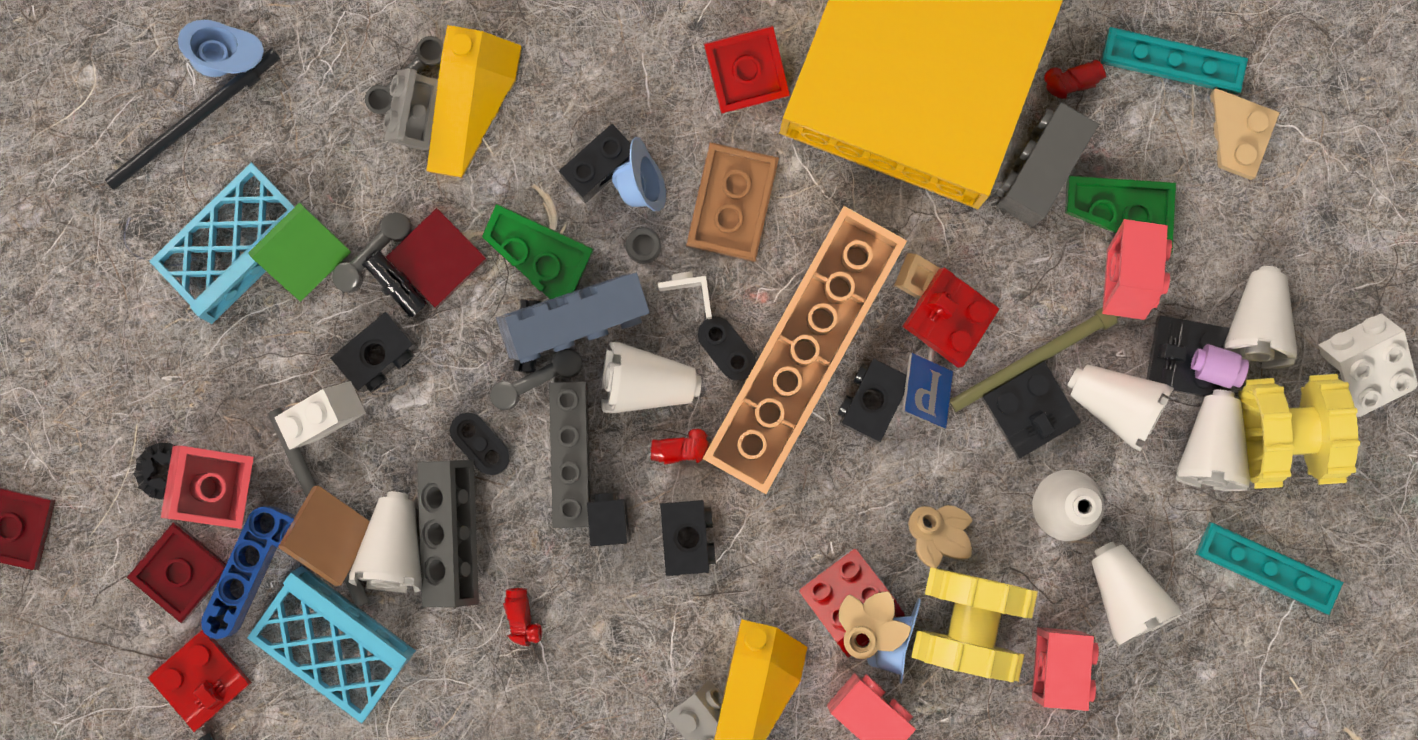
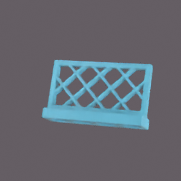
(243, 270)
(342, 616)

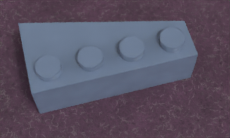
(573, 316)

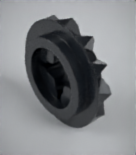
(147, 467)

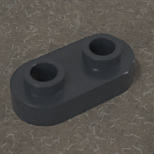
(726, 348)
(480, 444)

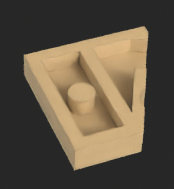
(1241, 133)

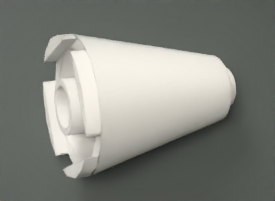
(1264, 321)
(645, 380)
(1121, 401)
(1217, 446)
(1057, 503)
(390, 547)
(1130, 595)

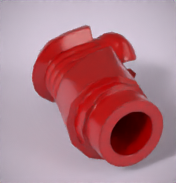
(1074, 79)
(678, 449)
(519, 617)

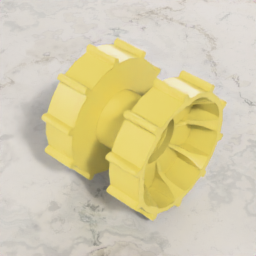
(1319, 429)
(974, 625)

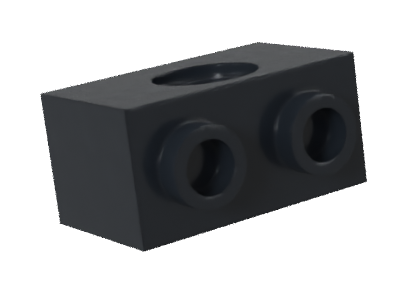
(596, 163)
(354, 356)
(865, 421)
(608, 520)
(680, 559)

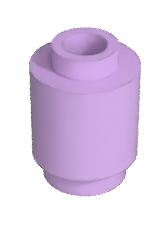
(1220, 366)

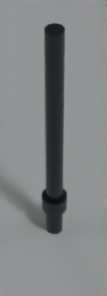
(192, 119)

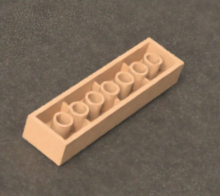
(804, 350)

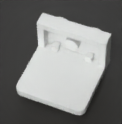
(1373, 362)

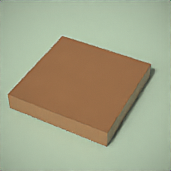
(325, 535)

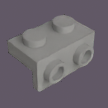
(411, 110)
(699, 713)

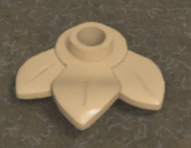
(944, 537)
(874, 620)

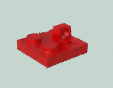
(746, 69)
(951, 317)
(199, 680)

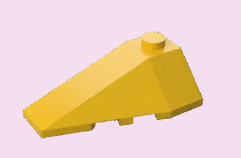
(471, 86)
(759, 682)

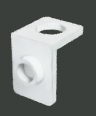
(686, 280)

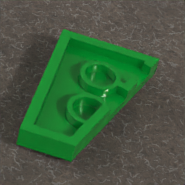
(1110, 201)
(541, 254)

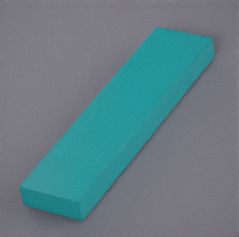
(1174, 60)
(1269, 568)

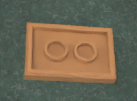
(732, 202)

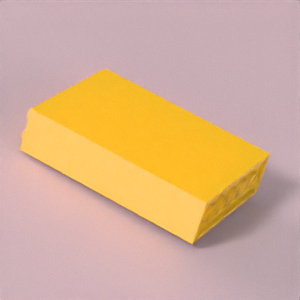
(921, 87)

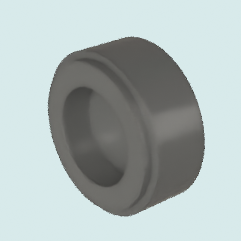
(643, 245)

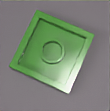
(299, 252)

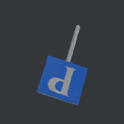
(927, 390)

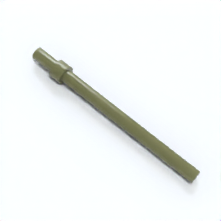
(1034, 358)

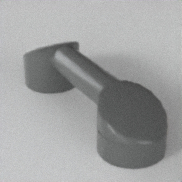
(428, 54)
(394, 227)
(565, 363)

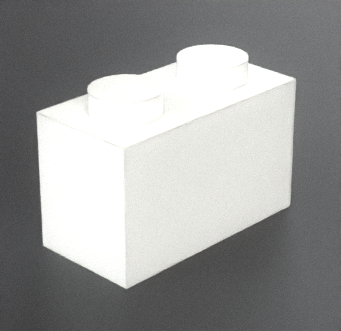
(320, 415)

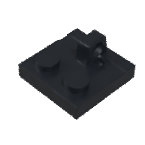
(1174, 349)
(1031, 410)

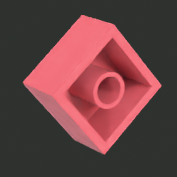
(1136, 269)
(207, 487)
(1064, 669)
(868, 714)

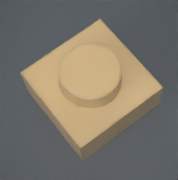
(915, 275)

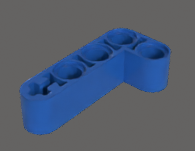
(248, 574)

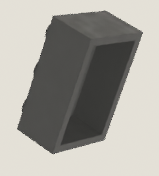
(1045, 164)

